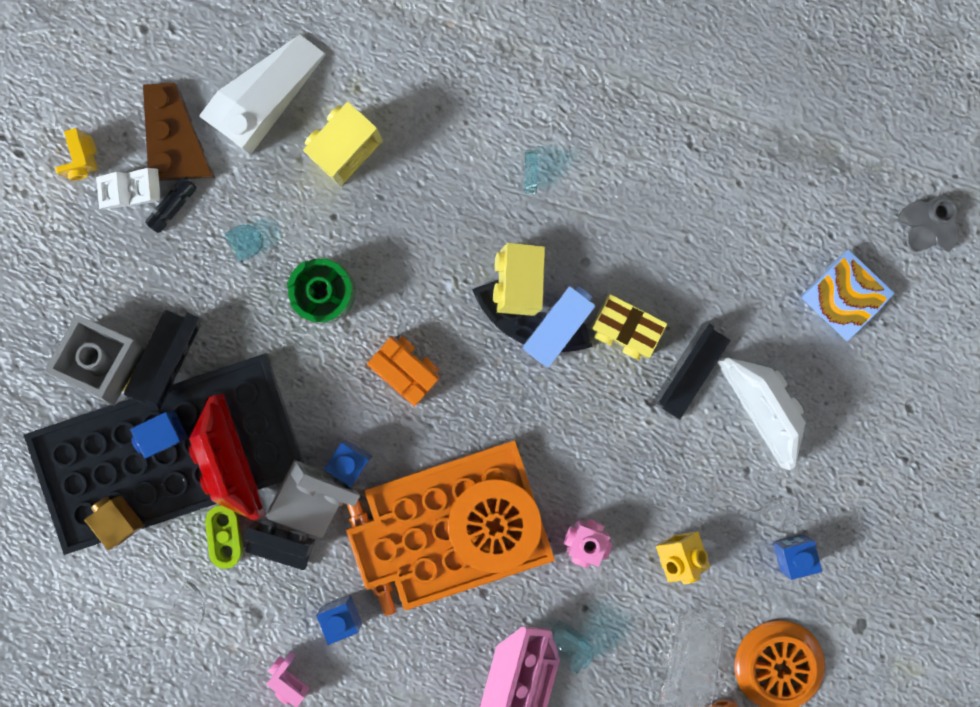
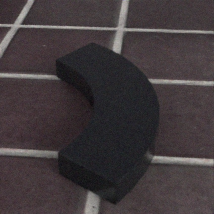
(522, 326)

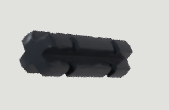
(170, 204)

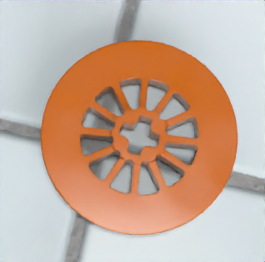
(489, 560)
(767, 635)

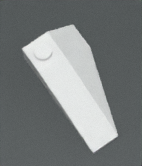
(258, 97)

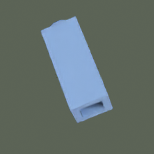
(559, 325)

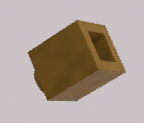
(113, 521)

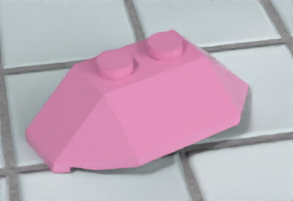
(522, 670)

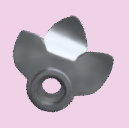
(928, 227)

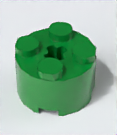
(303, 291)

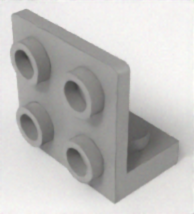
(309, 499)

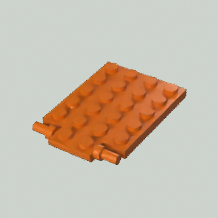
(411, 535)

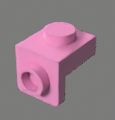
(286, 686)

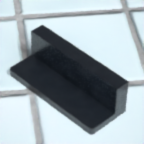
(162, 359)
(691, 370)

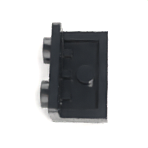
(278, 545)

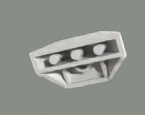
(769, 407)

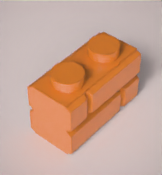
(404, 370)

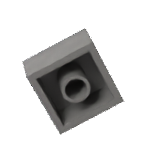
(94, 359)

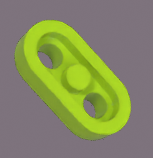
(221, 535)

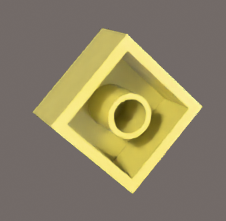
(343, 143)

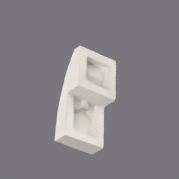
(128, 189)

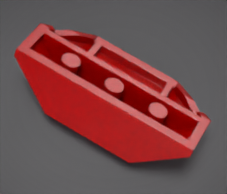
(223, 461)

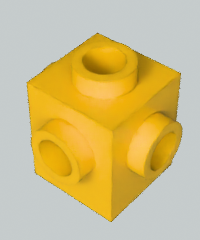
(683, 557)

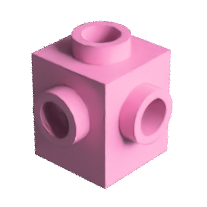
(582, 533)

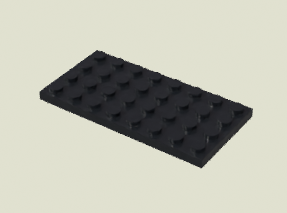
(95, 456)

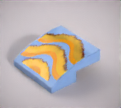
(847, 294)

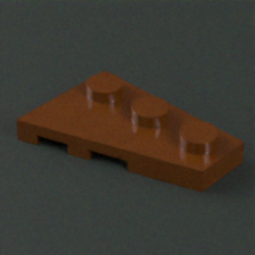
(171, 136)

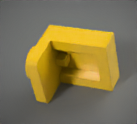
(82, 154)

